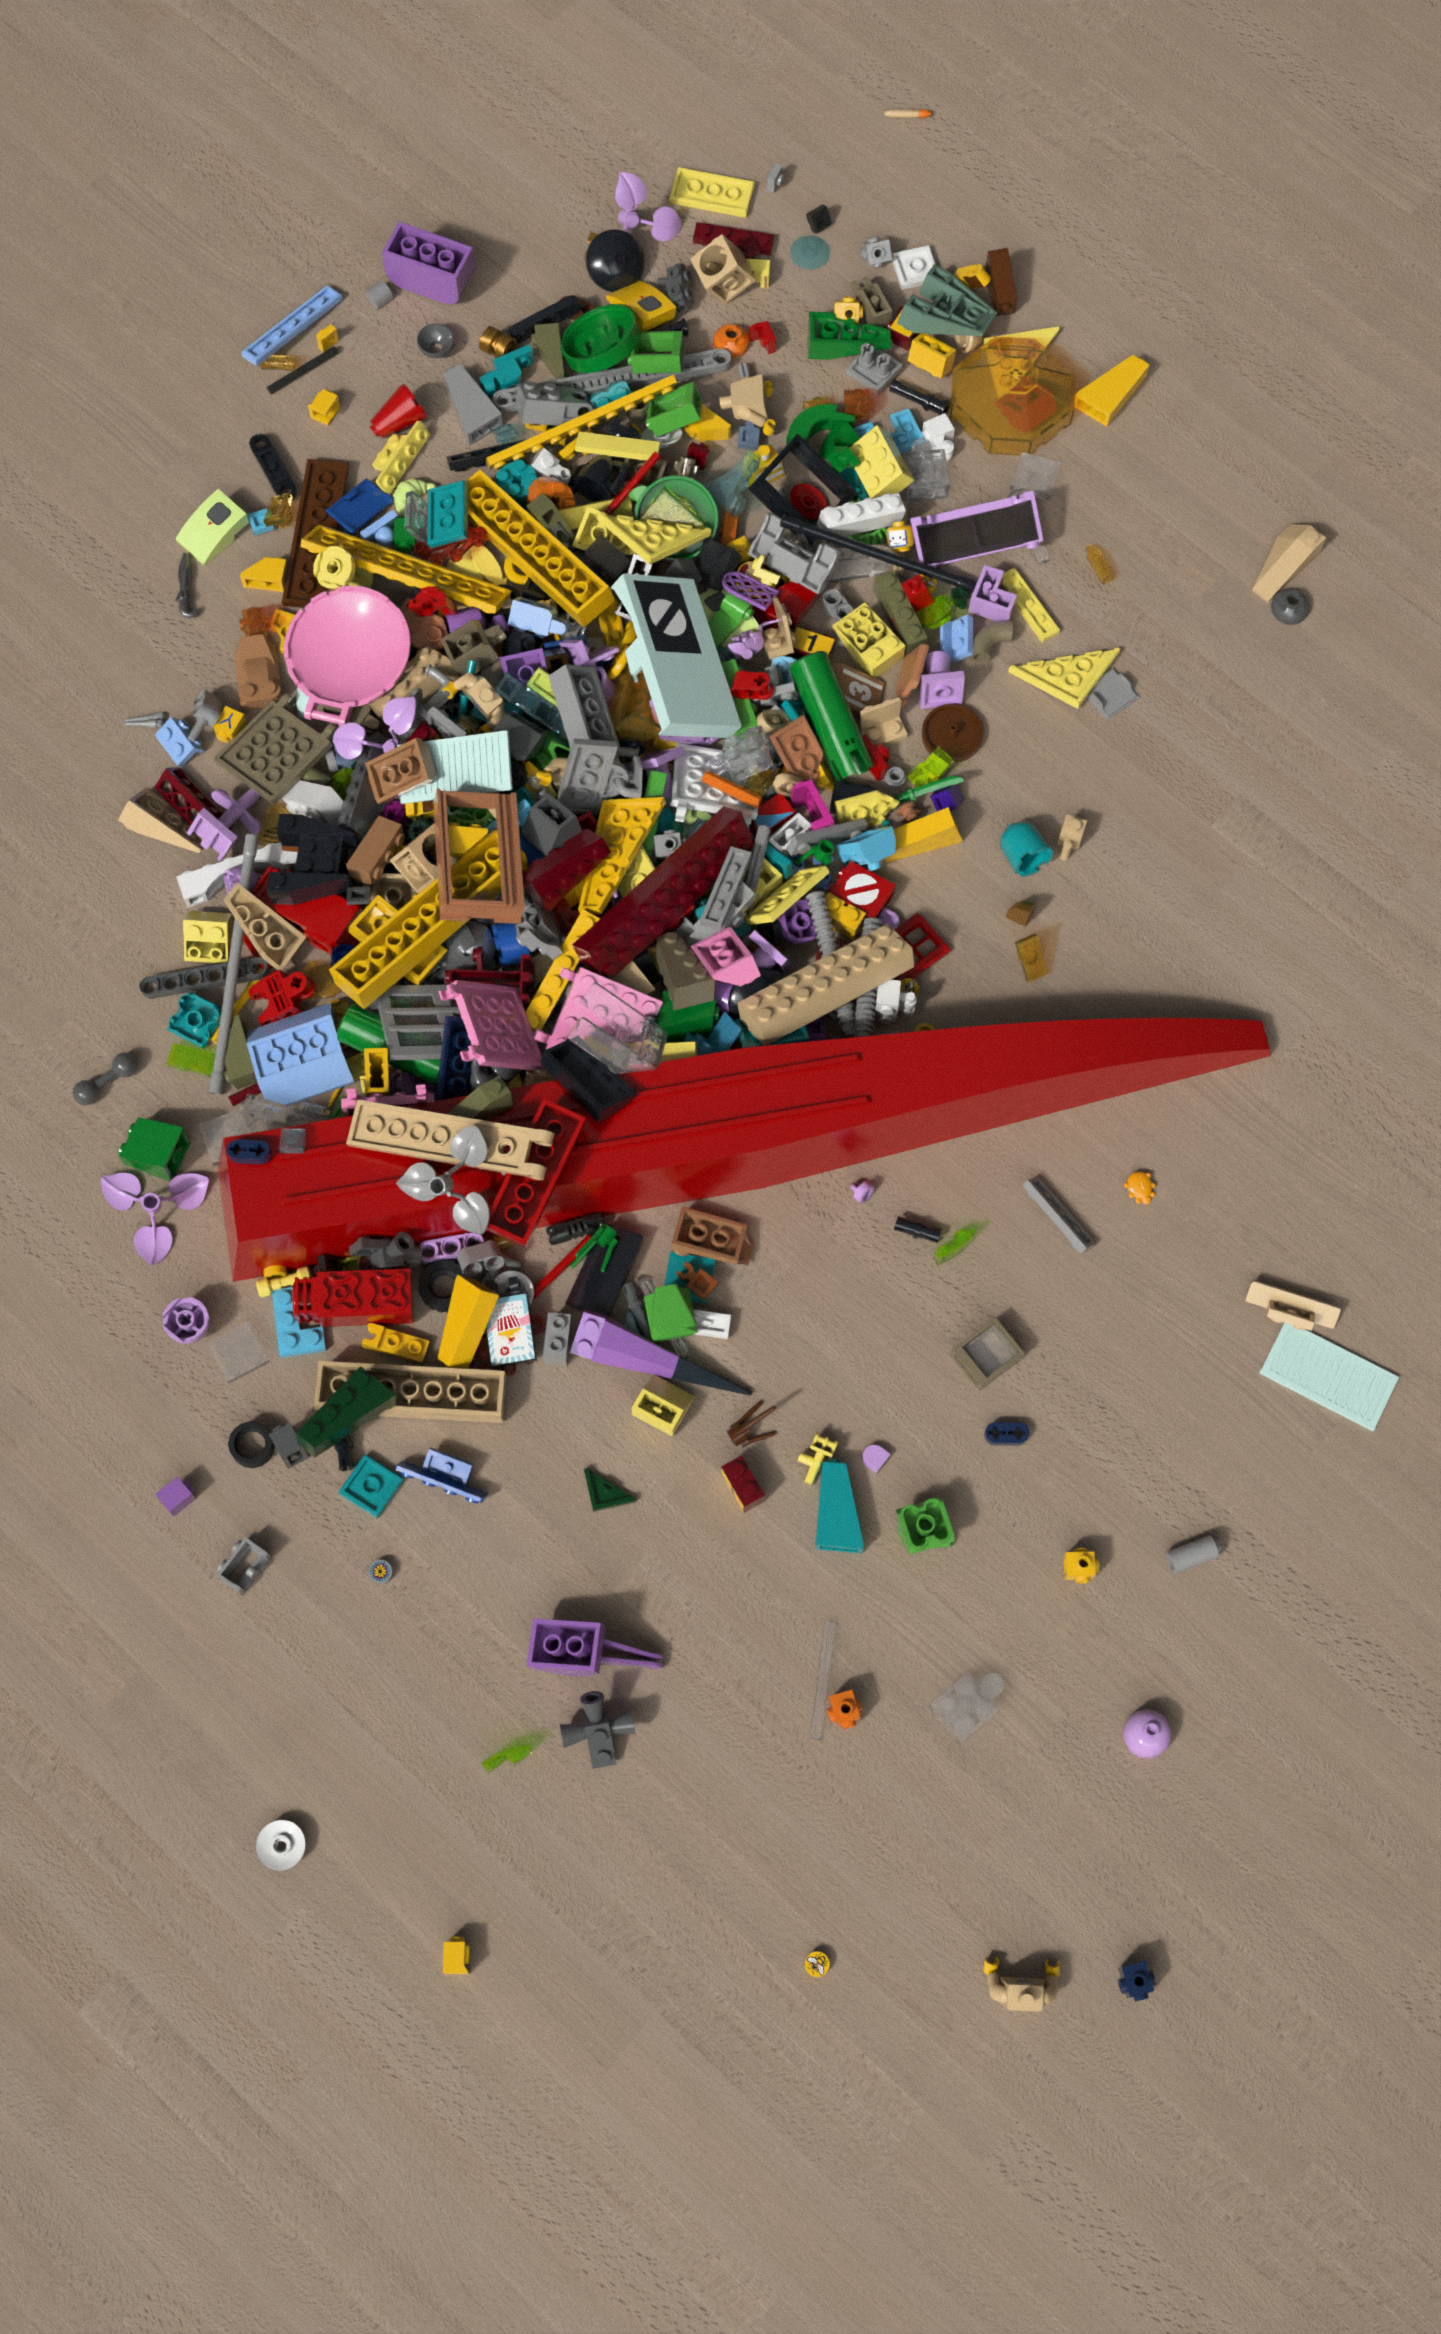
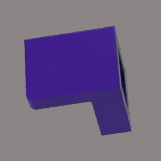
(947, 797)

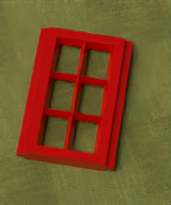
(929, 959)

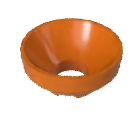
(736, 346)

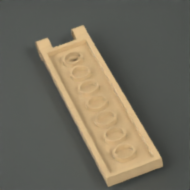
(430, 1137)

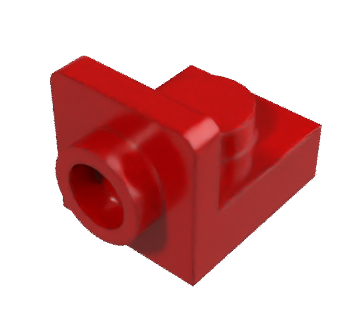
(765, 334)

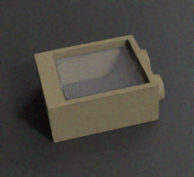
(988, 1354)

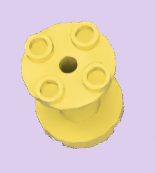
(337, 568)

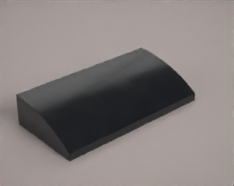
(587, 1080)
(598, 1289)

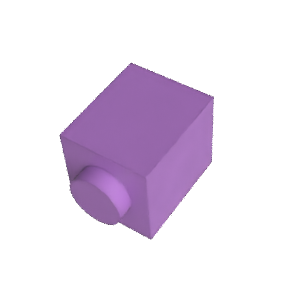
(176, 1495)

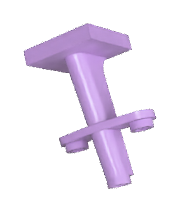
(216, 831)

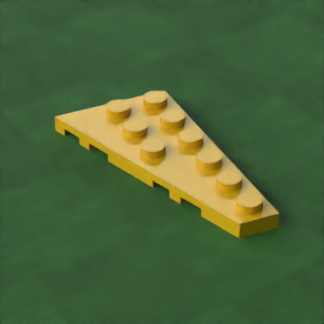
(624, 828)

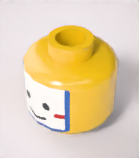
(900, 536)

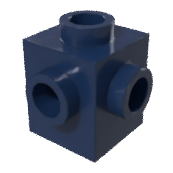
(1127, 1981)

